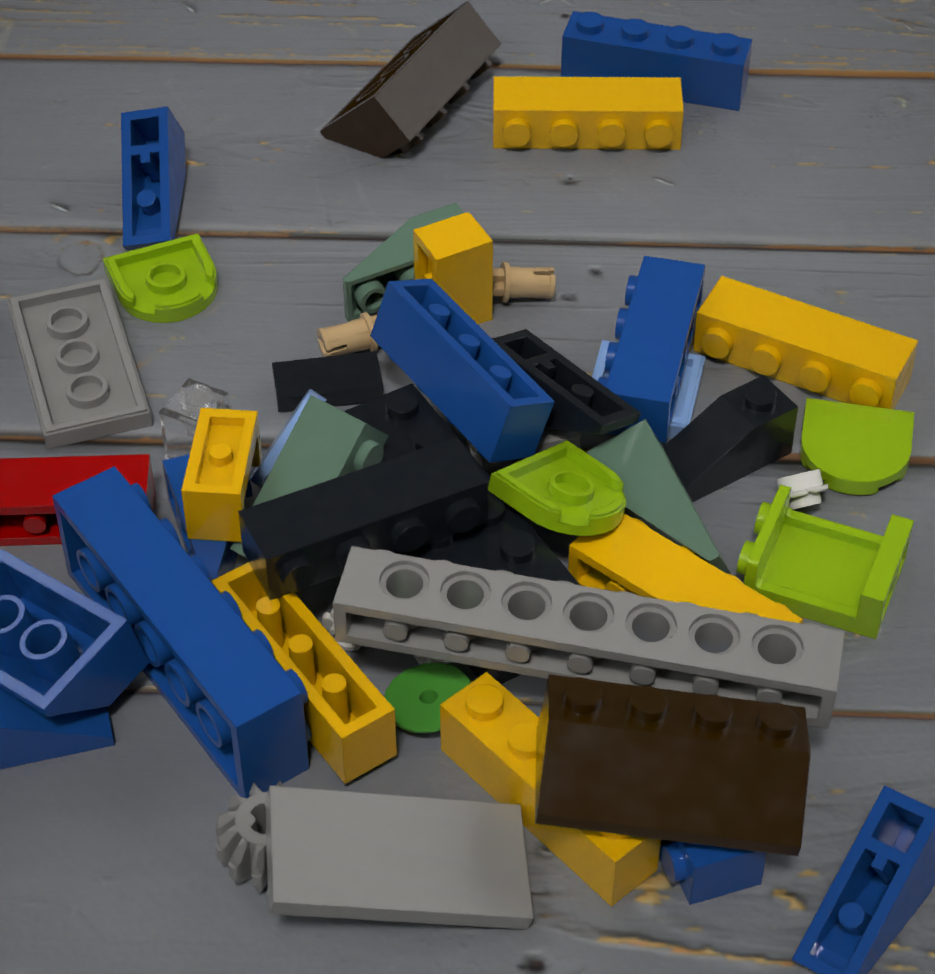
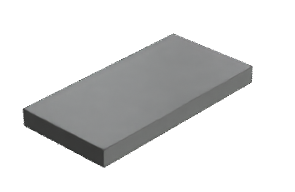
(78, 363)
(396, 858)

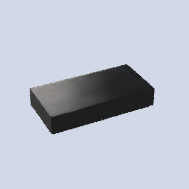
(336, 378)

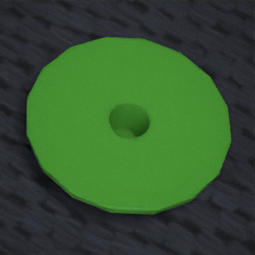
(420, 691)

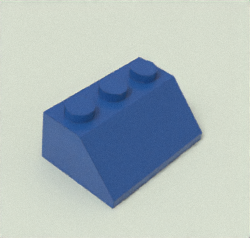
(60, 645)

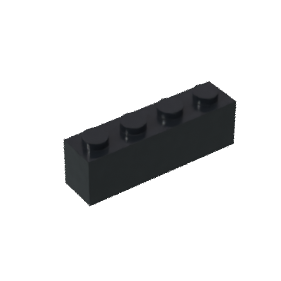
(382, 507)

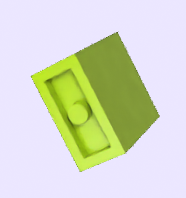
(825, 566)

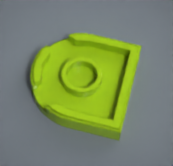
(164, 280)
(856, 445)
(563, 491)

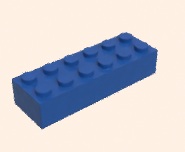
(197, 645)

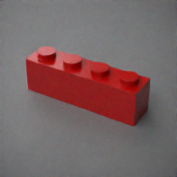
(28, 488)

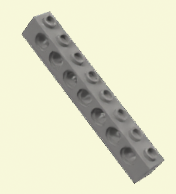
(582, 632)

